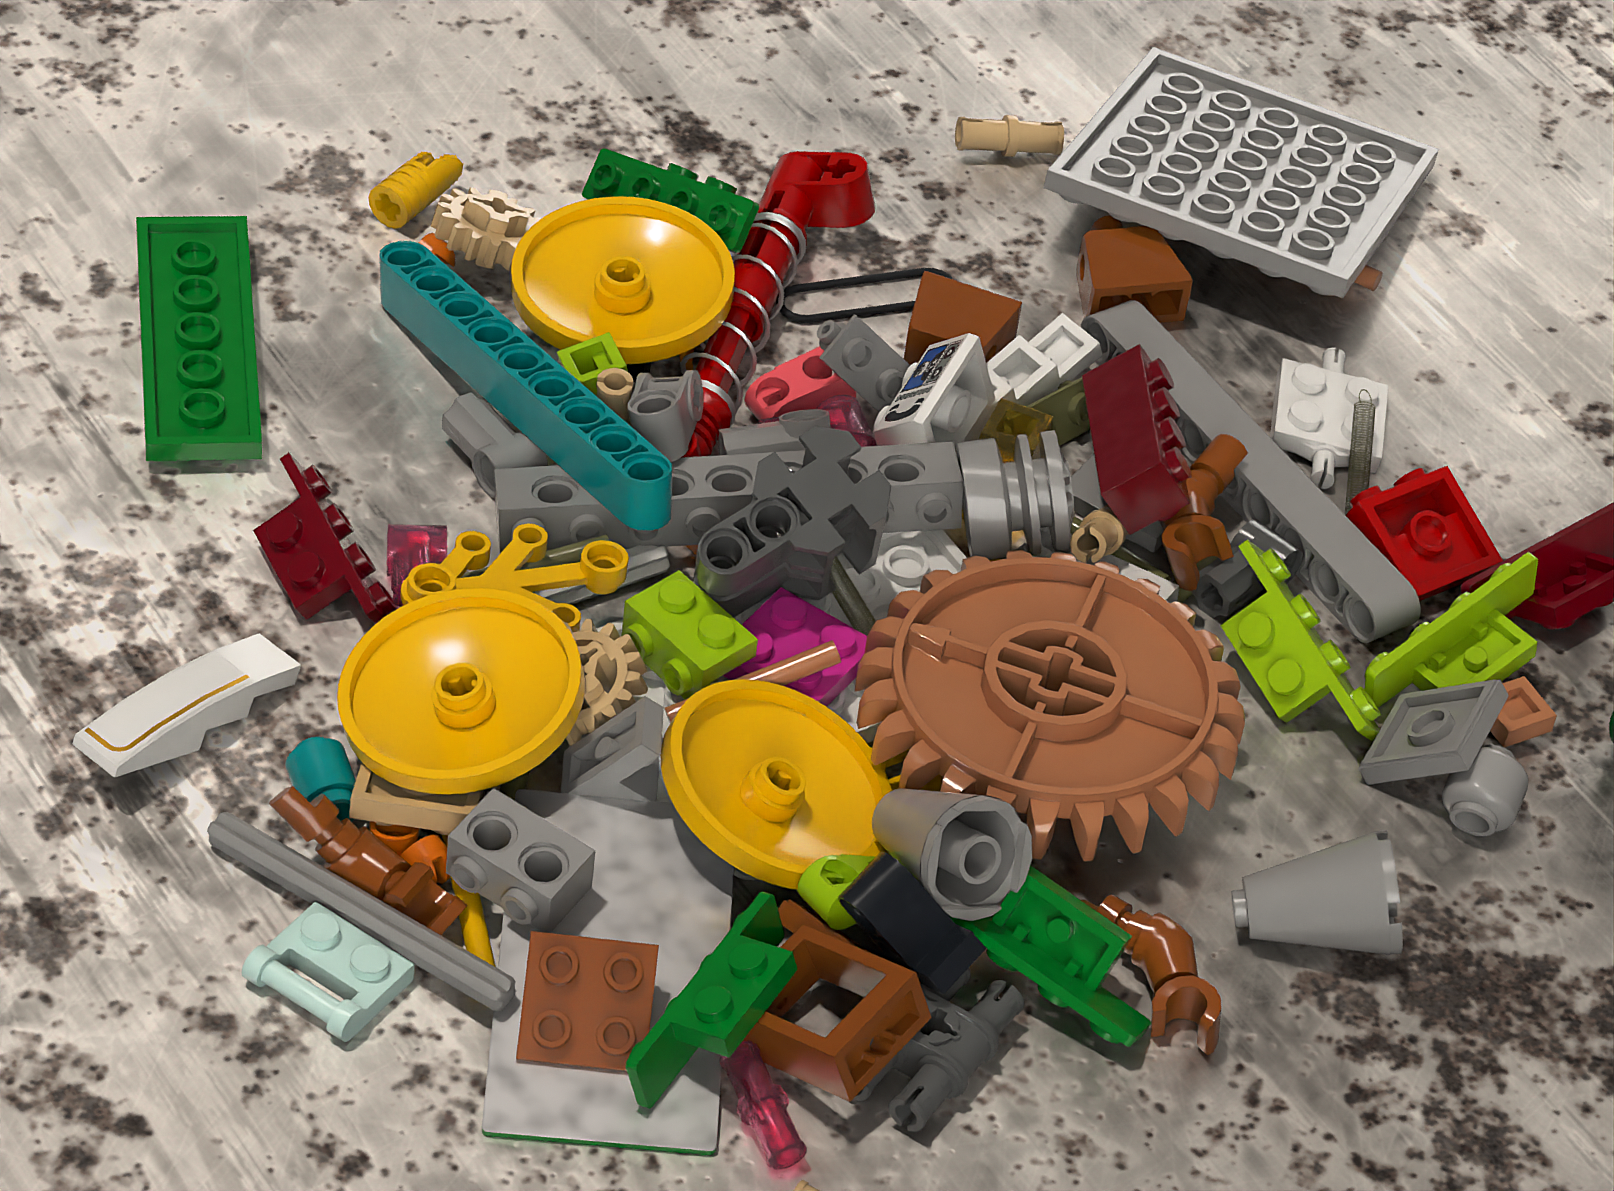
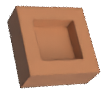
(1523, 714)

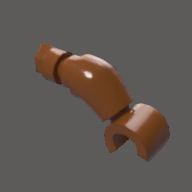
(1192, 531)
(368, 861)
(1170, 966)

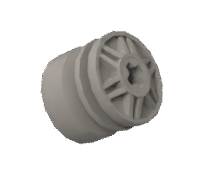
(1015, 495)

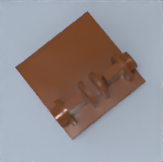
(585, 1000)

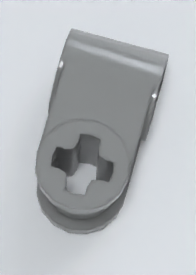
(667, 411)

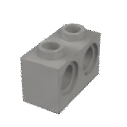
(522, 854)

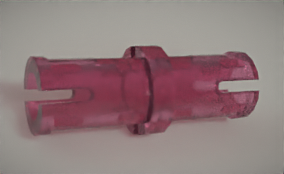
(763, 1106)

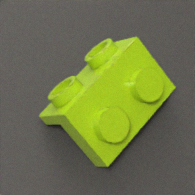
(685, 634)

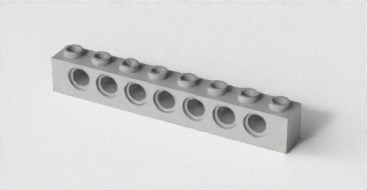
(712, 488)

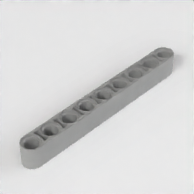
(1268, 486)

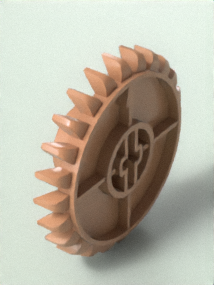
(1053, 695)

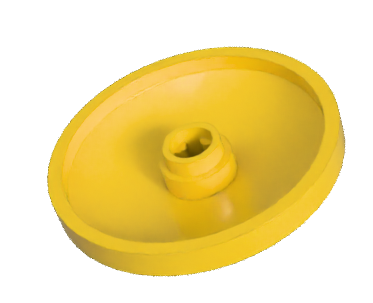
(625, 270)
(461, 691)
(771, 779)

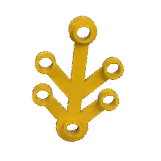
(600, 569)

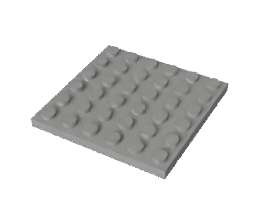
(1243, 171)

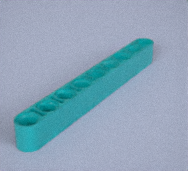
(527, 386)

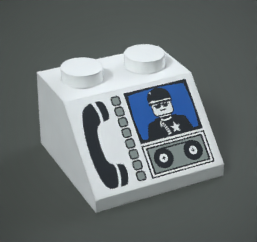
(939, 396)

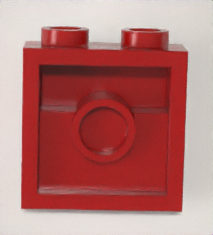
(1425, 530)

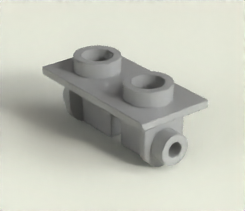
(862, 360)

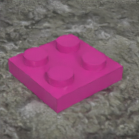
(791, 626)

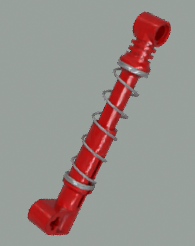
(776, 242)

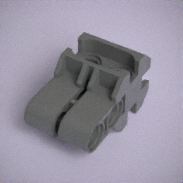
(795, 527)

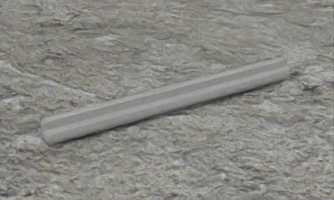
(362, 910)

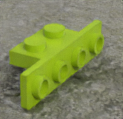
(1464, 643)
(1286, 652)

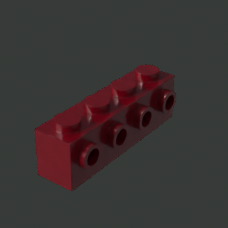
(1137, 439)

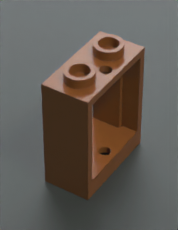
(844, 1059)

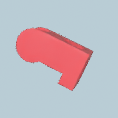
(795, 386)

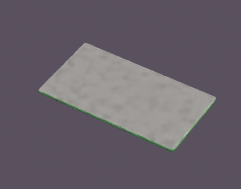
(649, 888)

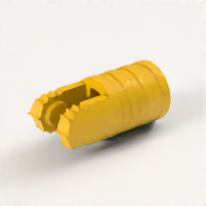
(413, 188)

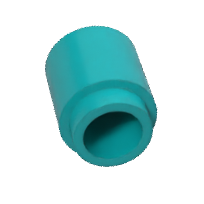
(320, 768)

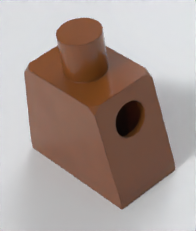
(1131, 265)
(952, 309)

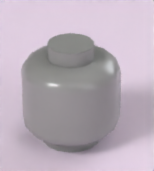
(1487, 794)

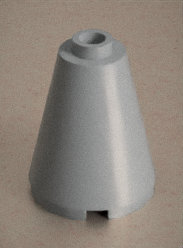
(956, 846)
(1327, 898)

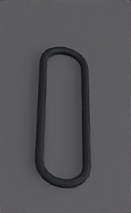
(854, 281)

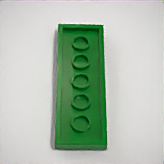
(197, 339)

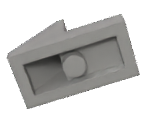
(618, 756)

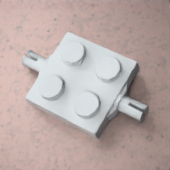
(1316, 414)

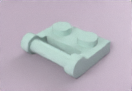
(336, 957)

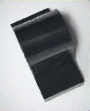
(909, 924)

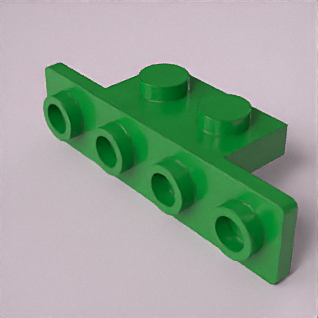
(710, 201)
(1062, 950)
(718, 1002)

